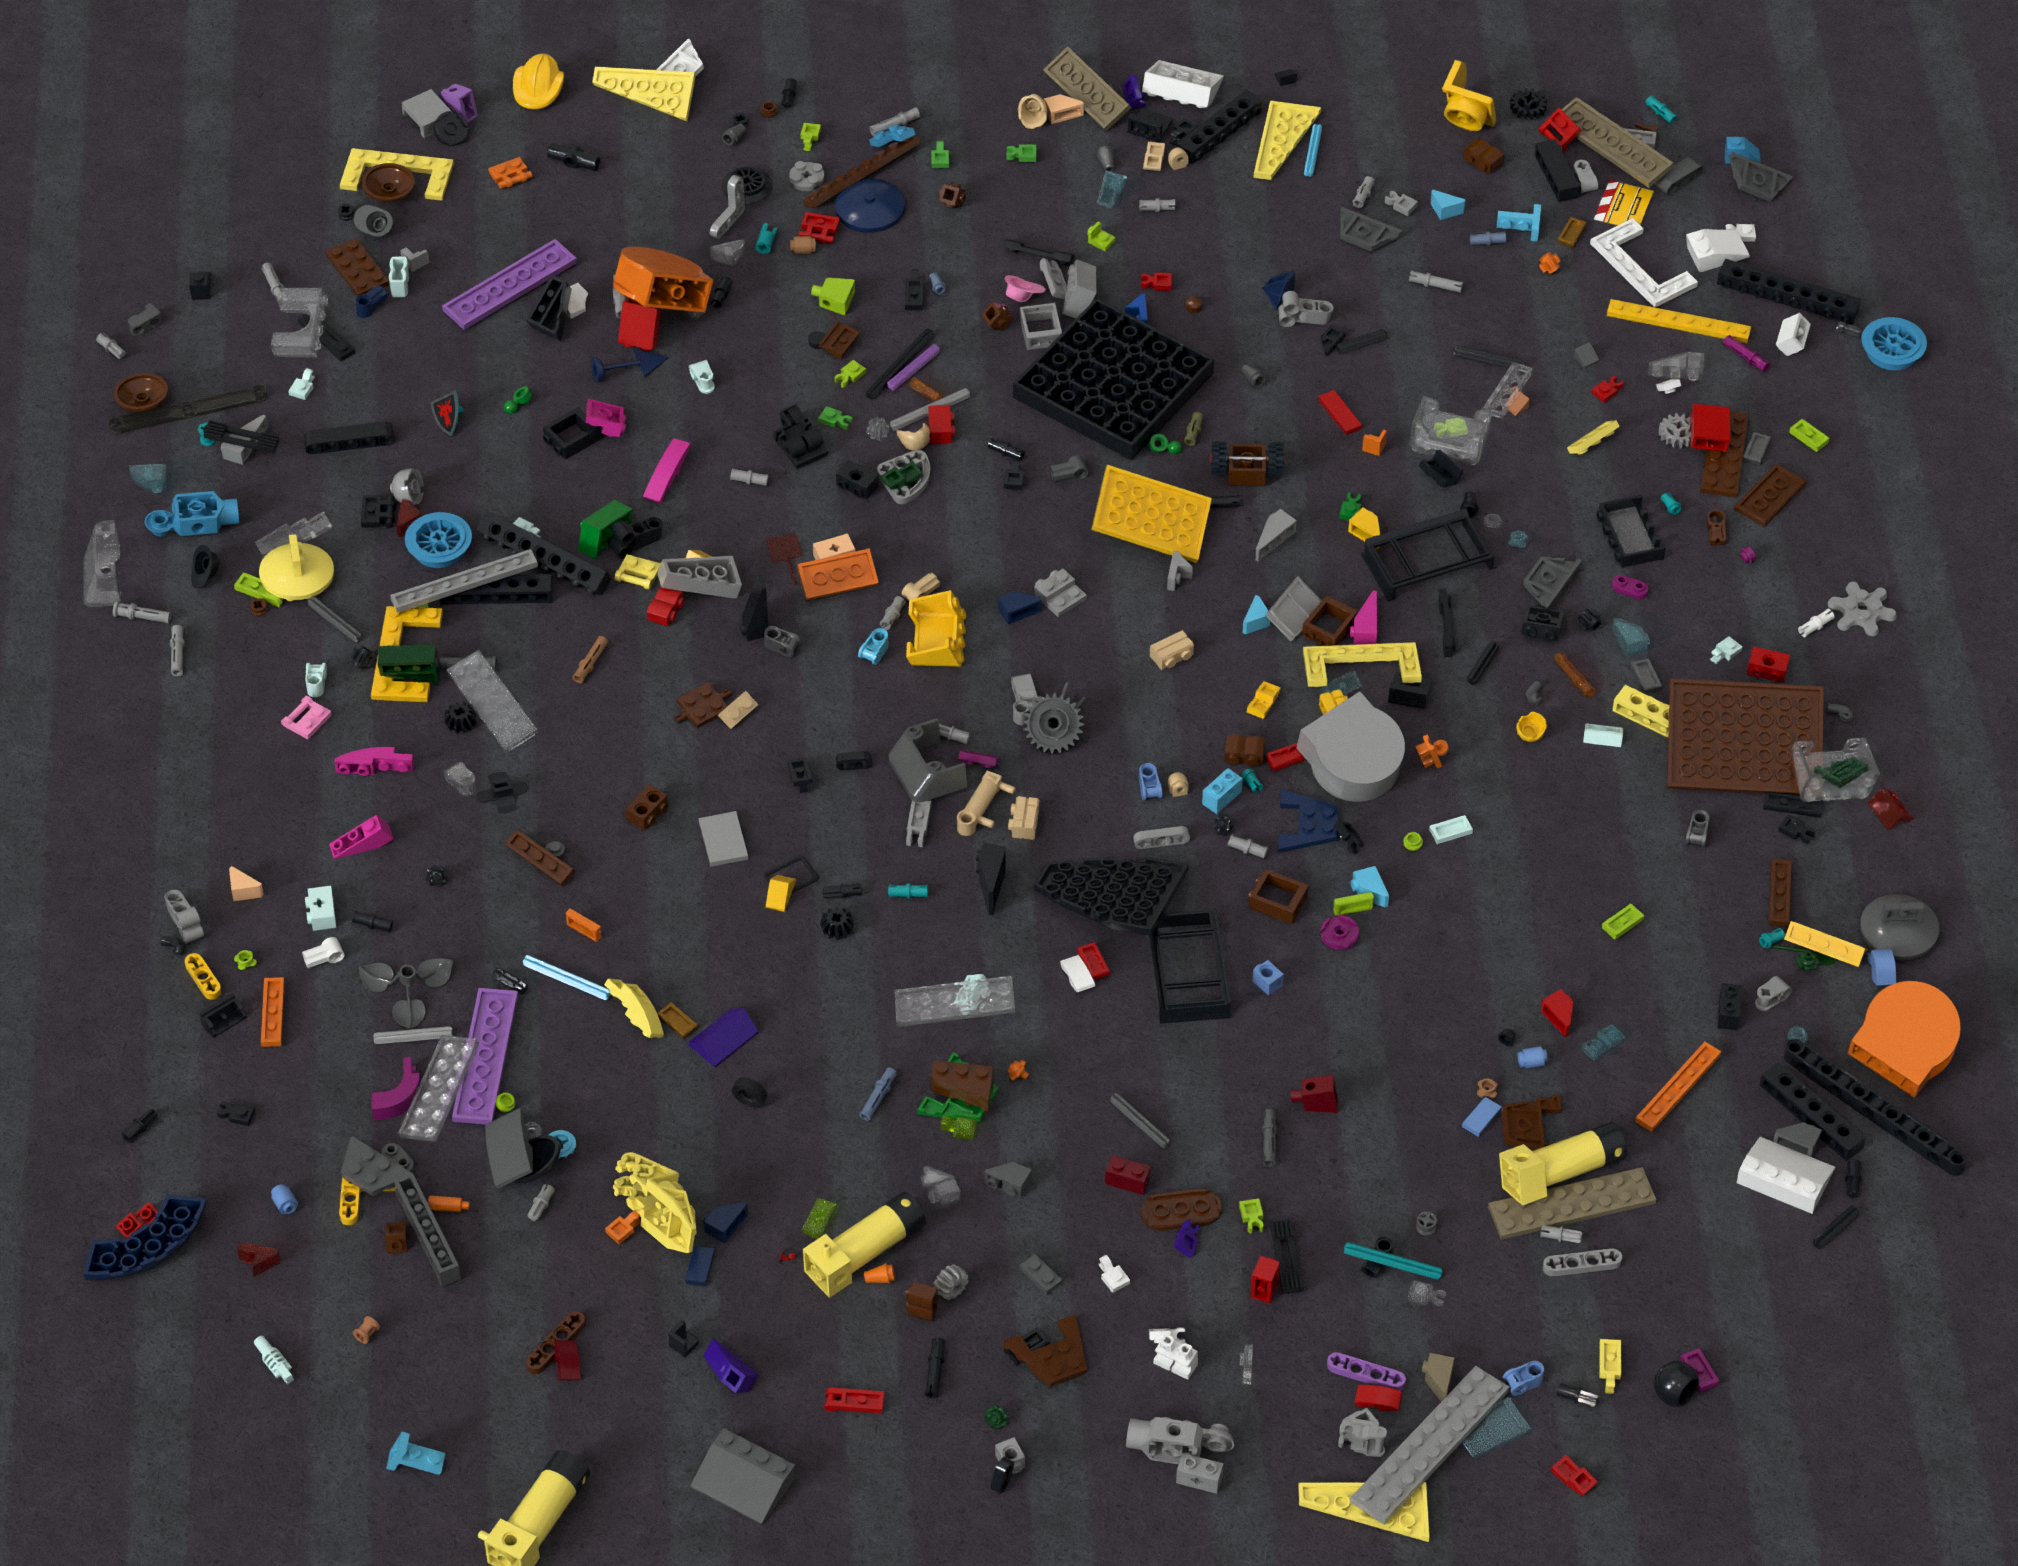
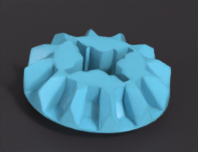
(567, 1140)

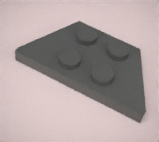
(1757, 178)
(1365, 231)
(1550, 578)
(369, 1168)

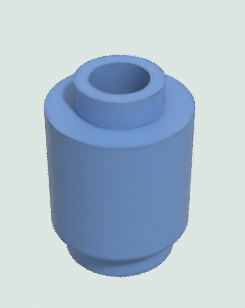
(1532, 1057)
(284, 1199)

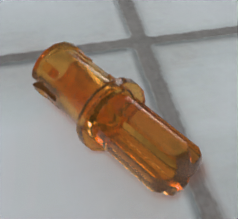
(925, 389)

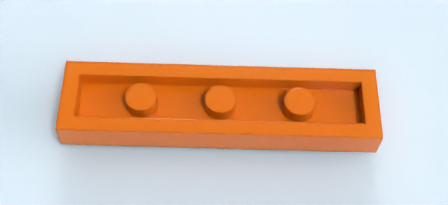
(272, 1012)

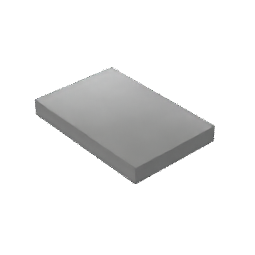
(723, 838)

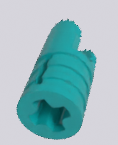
(765, 239)

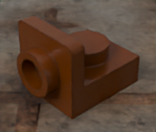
(396, 1237)

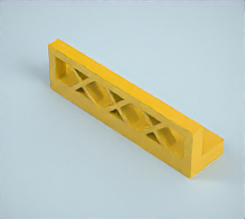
(1825, 943)

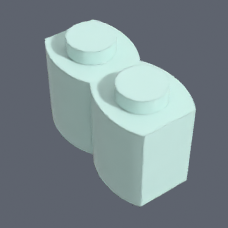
(399, 276)

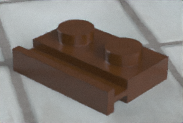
(839, 339)

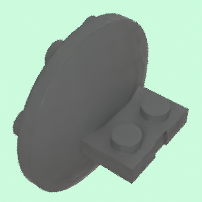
(1900, 925)

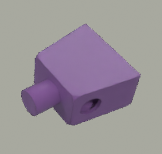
(460, 100)

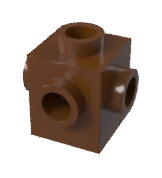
(947, 192)
(997, 316)

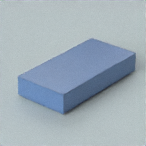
(1481, 1116)

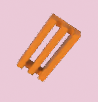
(583, 925)

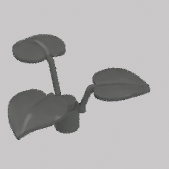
(410, 1012)

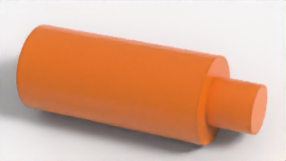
(448, 1204)

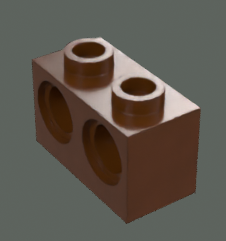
(647, 807)

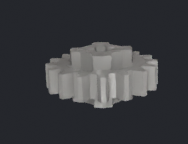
(1675, 430)

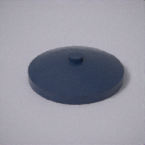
(870, 205)

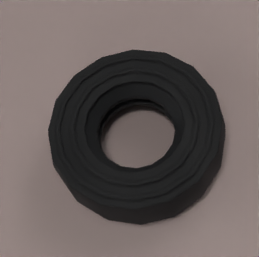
(759, 1093)

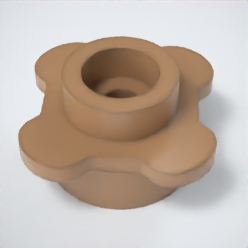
(1487, 1083)

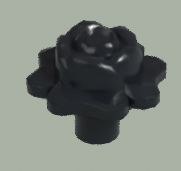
(1223, 824)
(436, 875)

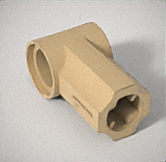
(921, 587)

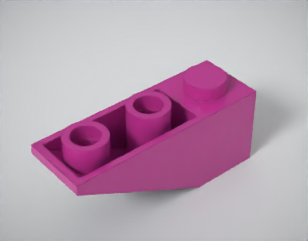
(365, 837)

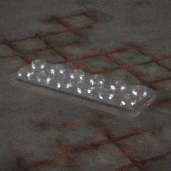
(492, 701)
(954, 1001)
(438, 1088)

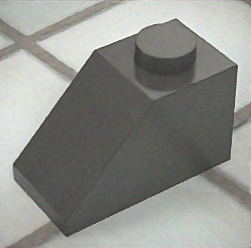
(1799, 1137)

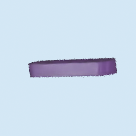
(1367, 1369)

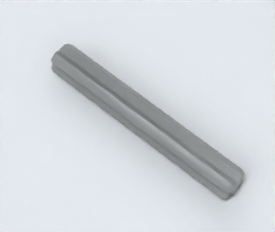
(412, 1035)

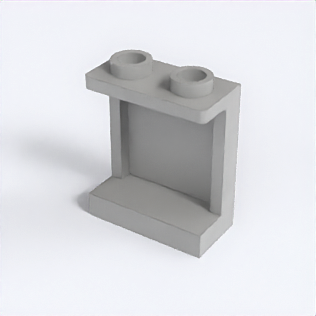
(424, 111)

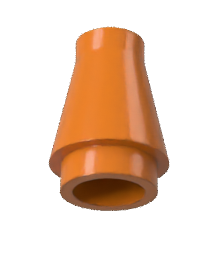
(880, 1274)

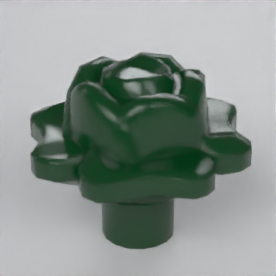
(1807, 961)
(996, 1416)

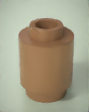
(802, 245)

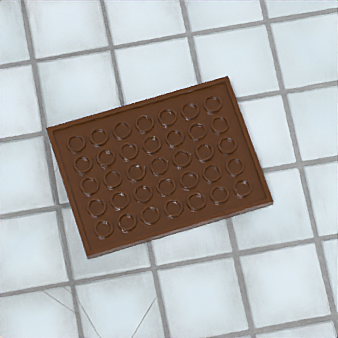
(1739, 734)

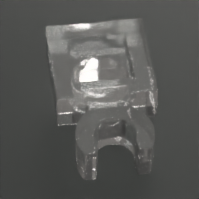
(1423, 1293)
(1246, 1361)

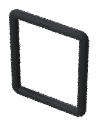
(789, 863)

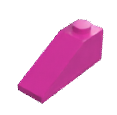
(1365, 622)

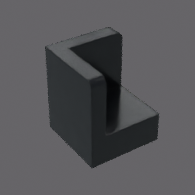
(681, 1340)

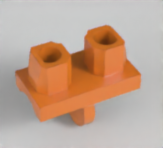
(1429, 753)

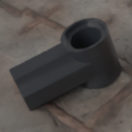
(1372, 1268)

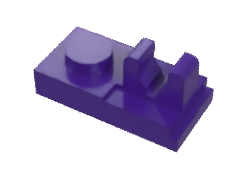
(1132, 93)

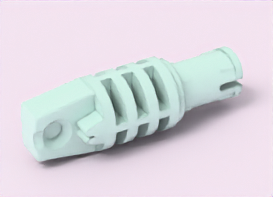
(274, 1359)

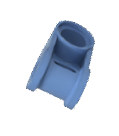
(1149, 785)
(1521, 1378)

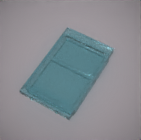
(1496, 1429)

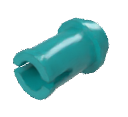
(1672, 506)
(1249, 777)
(1767, 940)

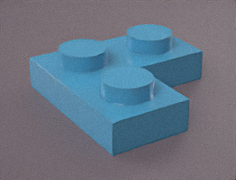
(895, 133)

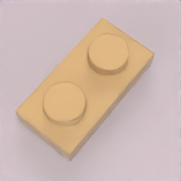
(738, 709)

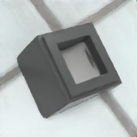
(1586, 355)

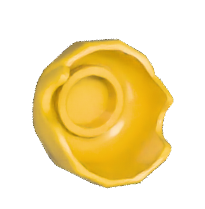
(1531, 727)

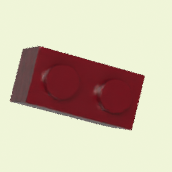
(1127, 1175)

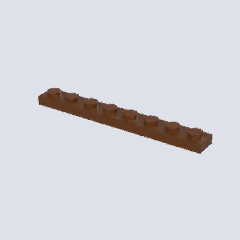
(857, 173)

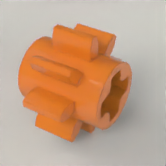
(1549, 262)

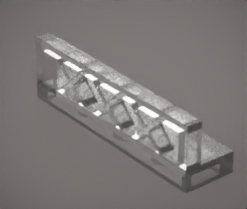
(1506, 387)

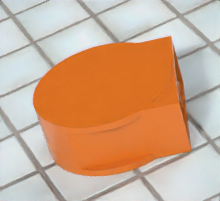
(662, 280)
(1908, 1035)

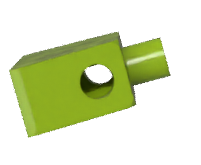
(835, 294)

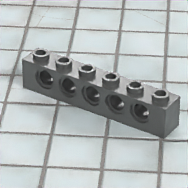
(427, 1230)

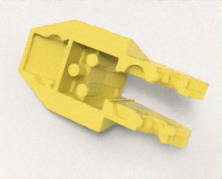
(658, 1201)

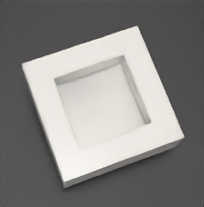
(1669, 386)

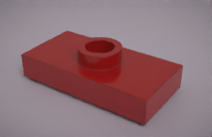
(1284, 757)
(1093, 960)

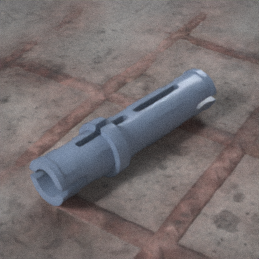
(881, 1088)

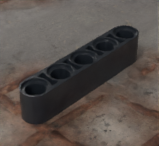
(348, 437)

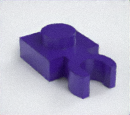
(1185, 1239)

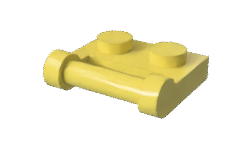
(638, 567)

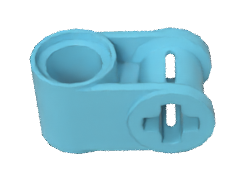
(874, 646)

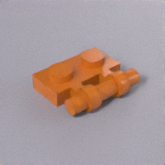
(510, 173)

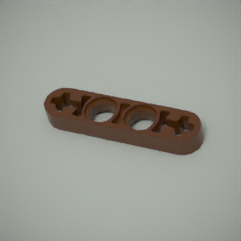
(563, 1326)

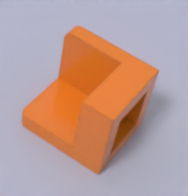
(1374, 444)

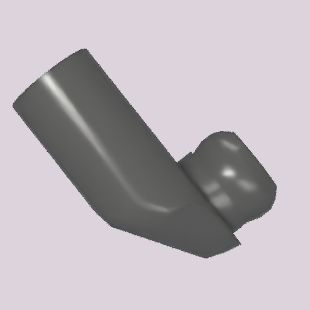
(1532, 694)

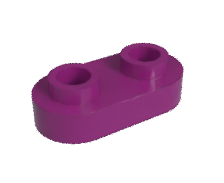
(1629, 587)

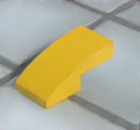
(1263, 700)

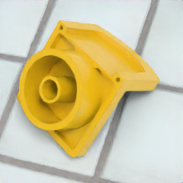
(1465, 107)

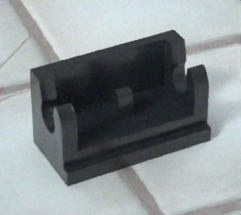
(222, 1015)

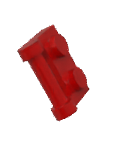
(1563, 125)

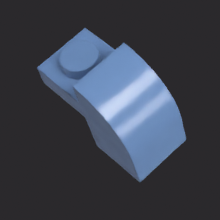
(1882, 966)

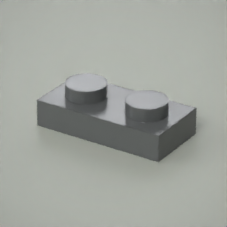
(1040, 1274)

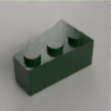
(410, 661)

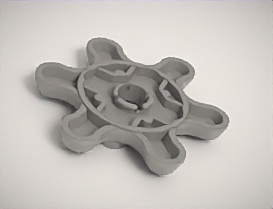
(1866, 618)

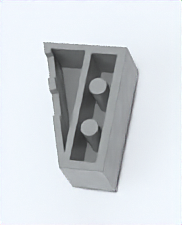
(1080, 288)

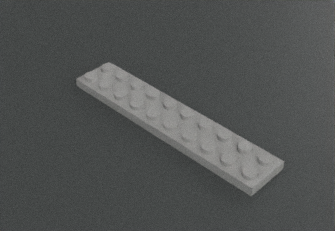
(1429, 1445)

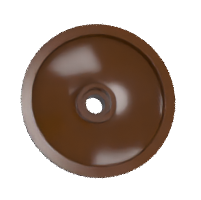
(388, 182)
(141, 392)

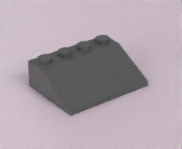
(743, 1476)

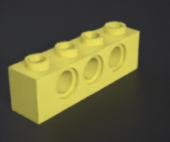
(1642, 709)

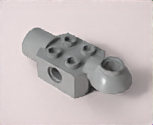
(1168, 1438)

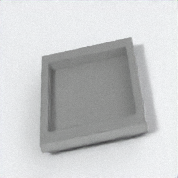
(1293, 608)

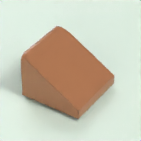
(1519, 405)

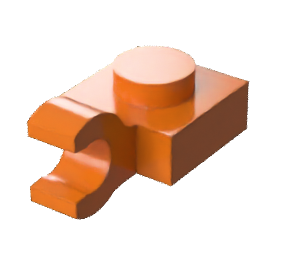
(622, 1228)

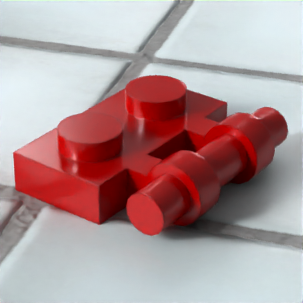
(819, 223)

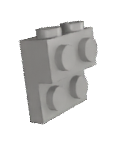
(1059, 592)

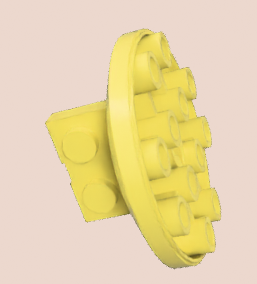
(296, 570)

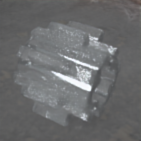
(877, 428)

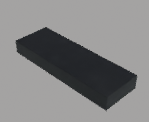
(1792, 804)

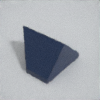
(1278, 285)

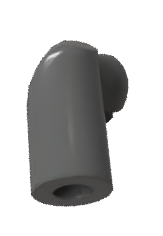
(1841, 710)

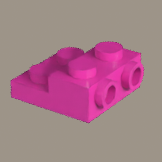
(607, 416)

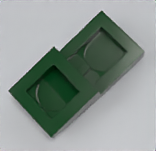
(898, 478)

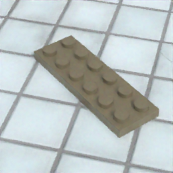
(1085, 85)

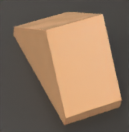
(244, 886)

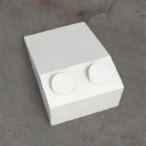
(1712, 247)

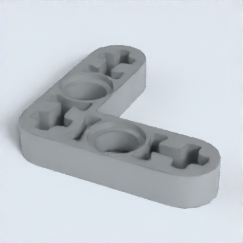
(735, 208)

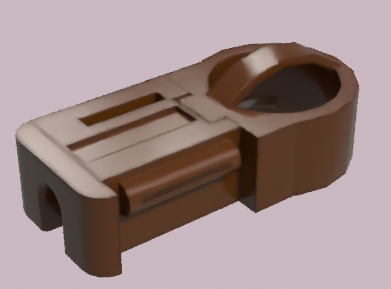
(1717, 531)

